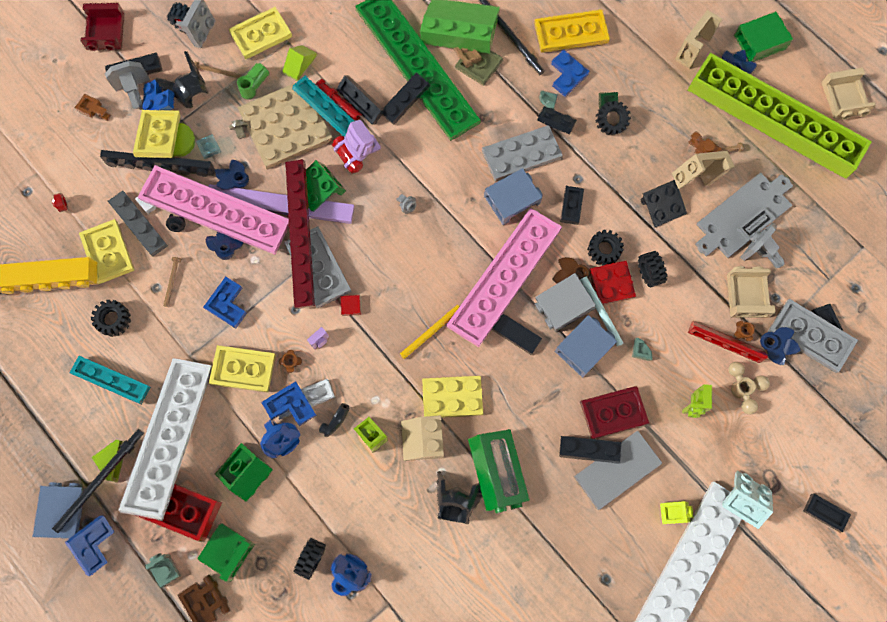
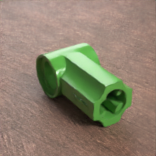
(252, 81)

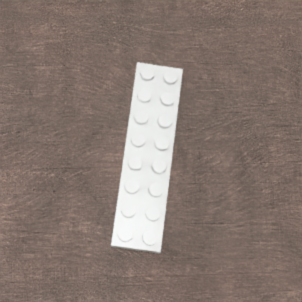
(166, 440)
(692, 560)

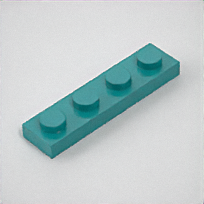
(323, 104)
(110, 380)

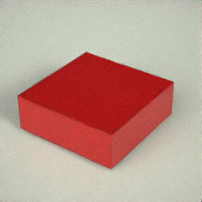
(350, 305)

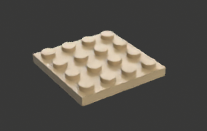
(283, 126)

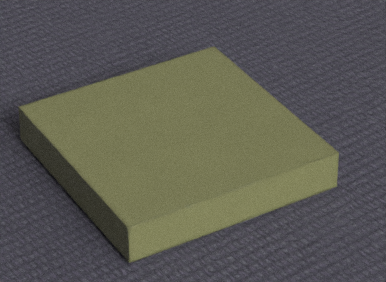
(483, 69)

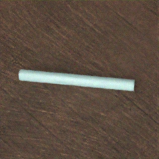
(601, 310)

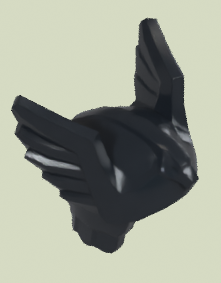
(185, 85)
(456, 503)

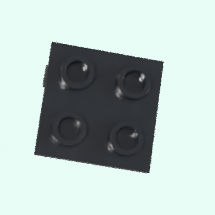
(664, 203)

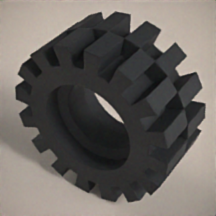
(623, 118)
(617, 247)
(652, 269)
(103, 310)
(309, 558)

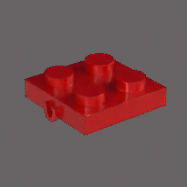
(612, 282)

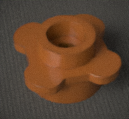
(749, 327)
(290, 355)

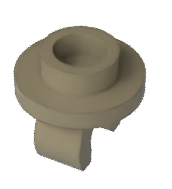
(238, 126)

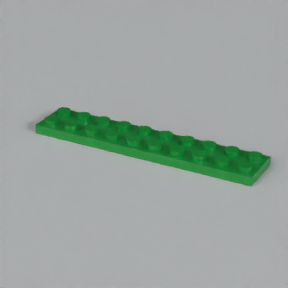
(412, 56)

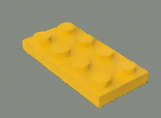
(571, 31)

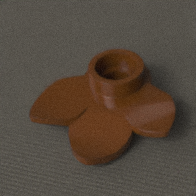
(569, 267)

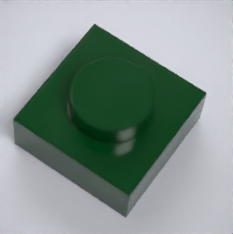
(607, 97)

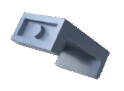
(512, 195)
(585, 345)
(52, 505)

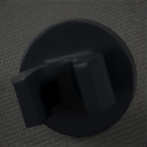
(175, 223)

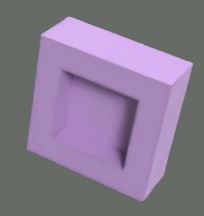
(318, 339)

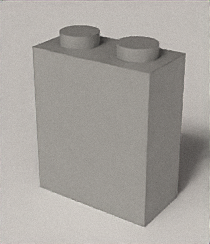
(564, 303)

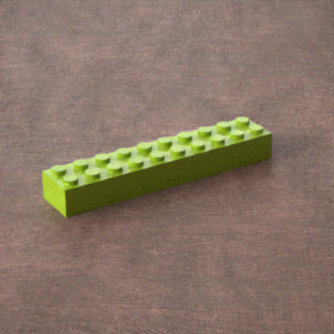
(779, 116)

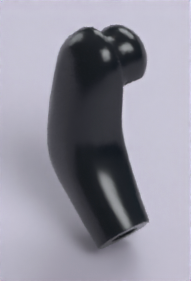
(336, 421)

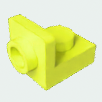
(676, 512)

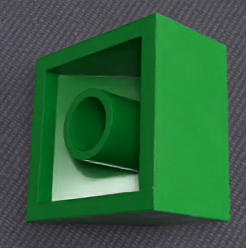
(243, 472)

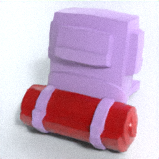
(355, 146)

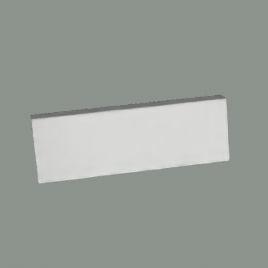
(315, 394)

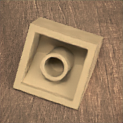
(422, 438)

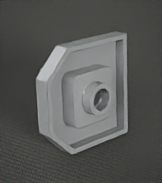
(127, 77)
(764, 246)

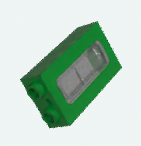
(498, 470)

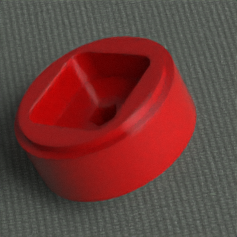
(59, 202)

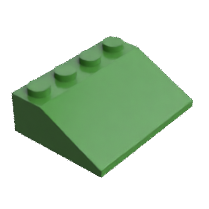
(459, 25)

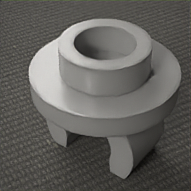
(407, 204)

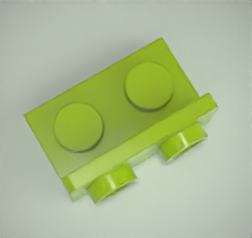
(700, 402)

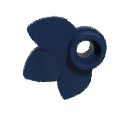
(739, 60)
(229, 177)
(223, 242)
(783, 345)

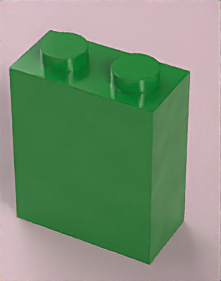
(763, 36)

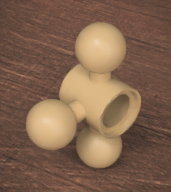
(761, 383)

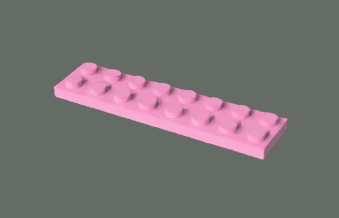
(214, 209)
(504, 277)

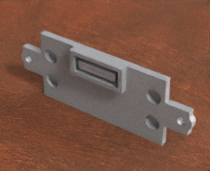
(743, 214)

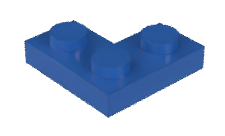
(572, 73)
(156, 99)
(221, 303)
(290, 399)
(85, 545)

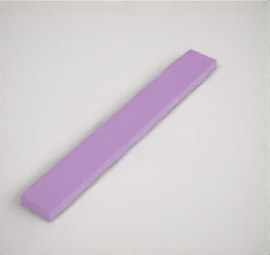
(279, 204)

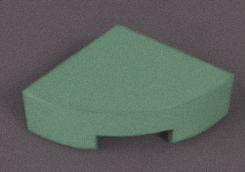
(548, 99)
(641, 350)

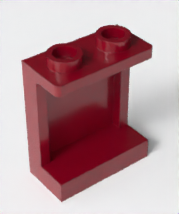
(103, 26)

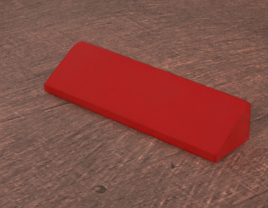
(727, 342)

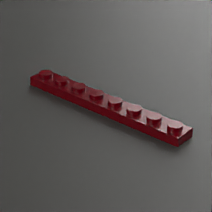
(299, 234)

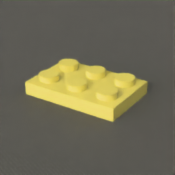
(260, 33)
(156, 133)
(108, 248)
(242, 369)
(452, 396)

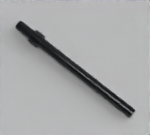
(530, 58)
(126, 447)

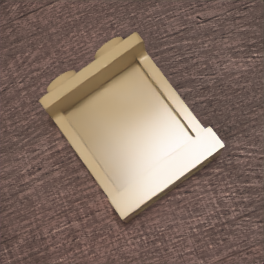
(691, 46)
(846, 94)
(707, 165)
(749, 293)

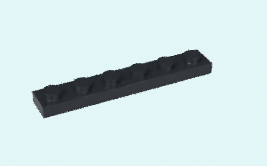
(180, 165)

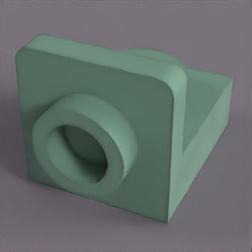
(163, 569)

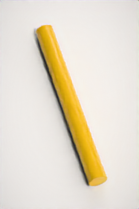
(427, 334)

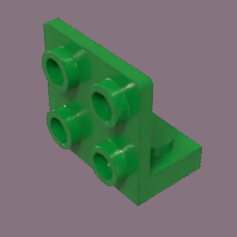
(321, 185)
(225, 552)

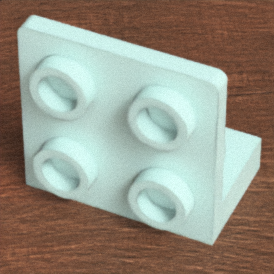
(749, 500)

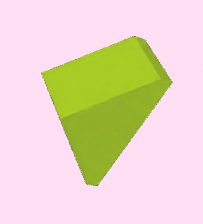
(298, 61)
(371, 434)
(105, 455)

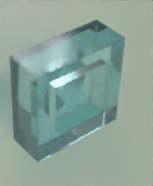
(208, 146)

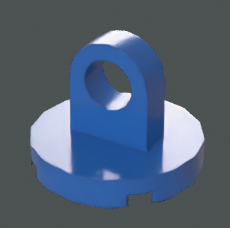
(279, 439)
(350, 573)

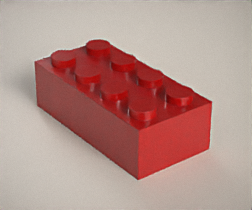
(189, 513)

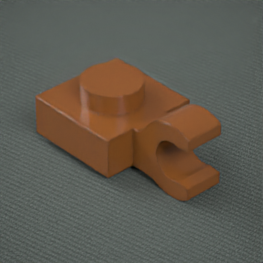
(90, 106)
(703, 146)

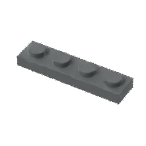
(137, 223)

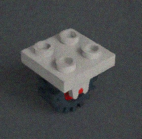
(193, 20)

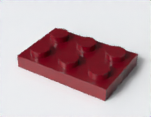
(614, 412)

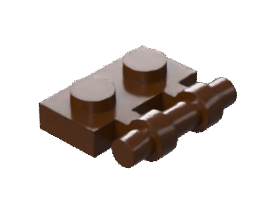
(197, 604)

